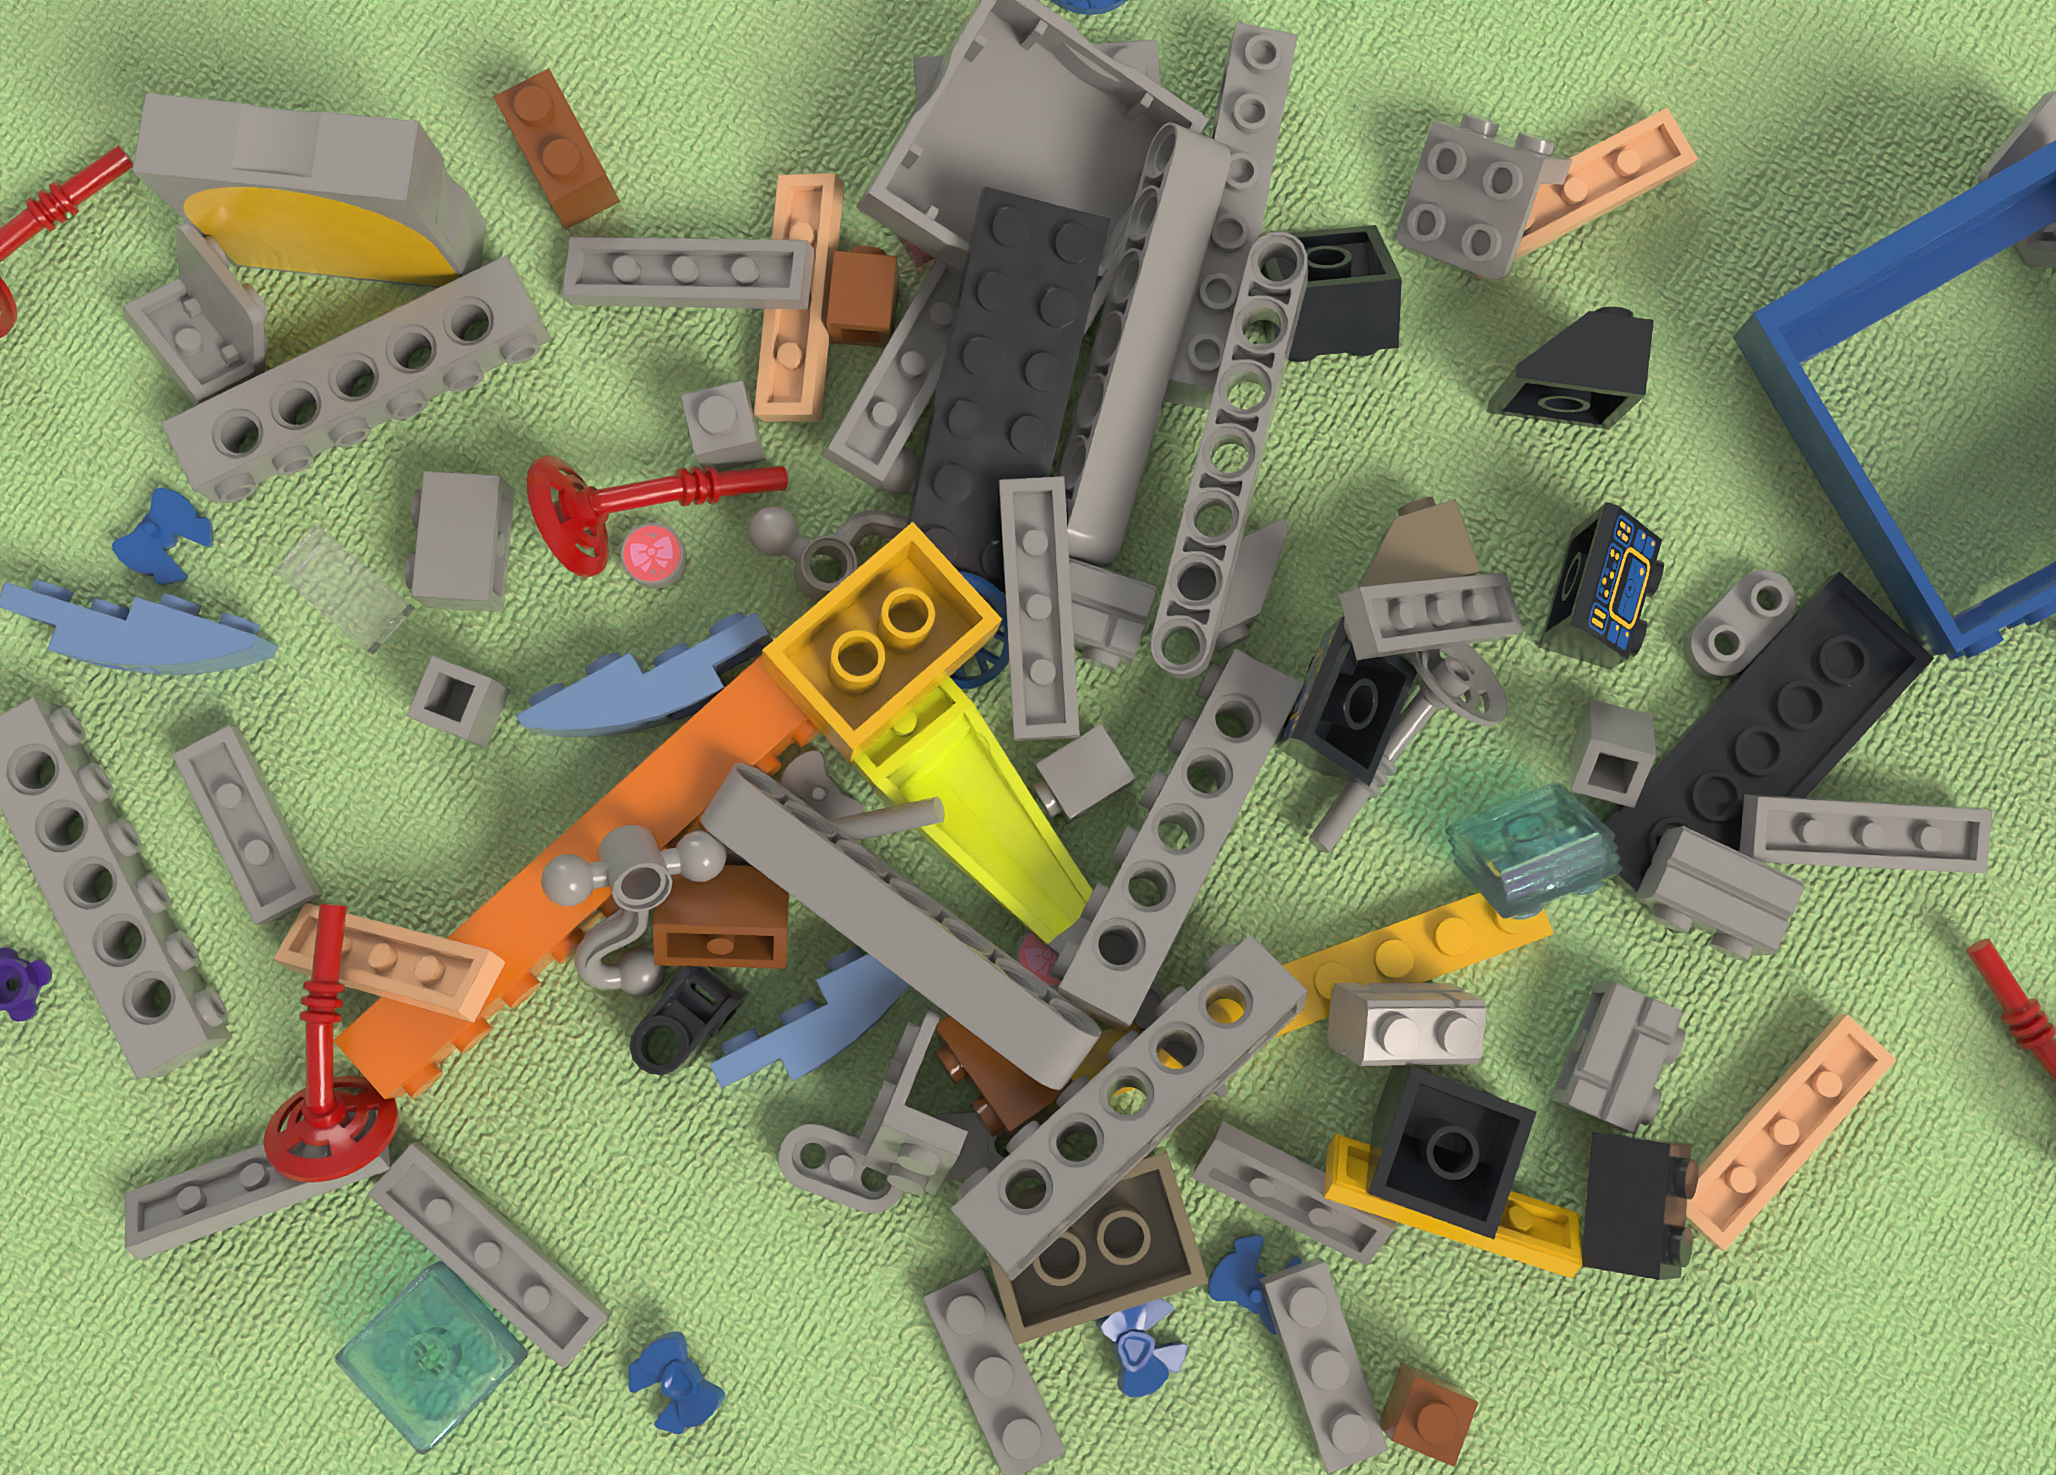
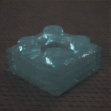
(1534, 851)
(389, 1352)

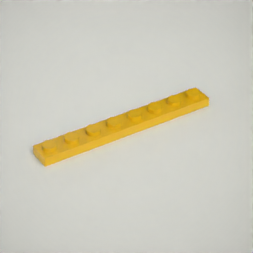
(1397, 953)

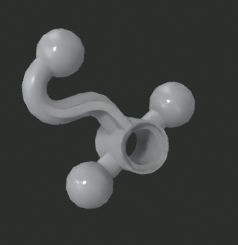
(776, 531)
(639, 882)

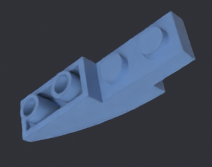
(142, 640)
(626, 698)
(857, 997)

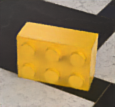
(880, 642)

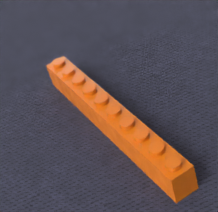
(667, 794)

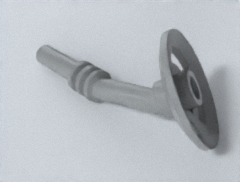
(1440, 688)

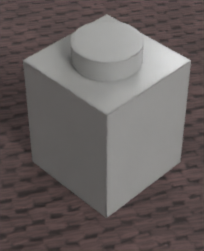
(723, 426)
(458, 702)
(1612, 753)
(1081, 775)

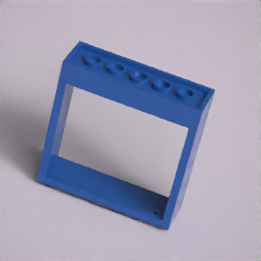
(1850, 300)

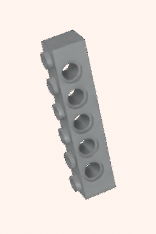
(1249, 123)
(211, 432)
(1261, 702)
(94, 926)
(1018, 1235)

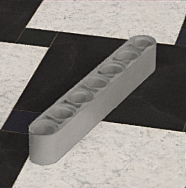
(1139, 337)
(1226, 425)
(901, 926)

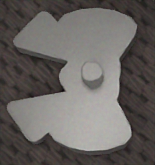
(809, 780)

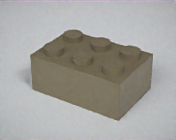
(1113, 1258)

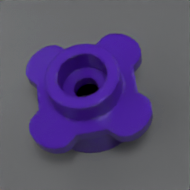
(30, 977)

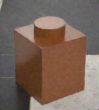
(863, 297)
(1427, 1414)

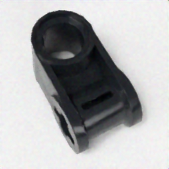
(689, 1015)

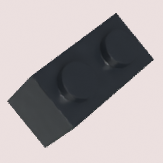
(1638, 1206)

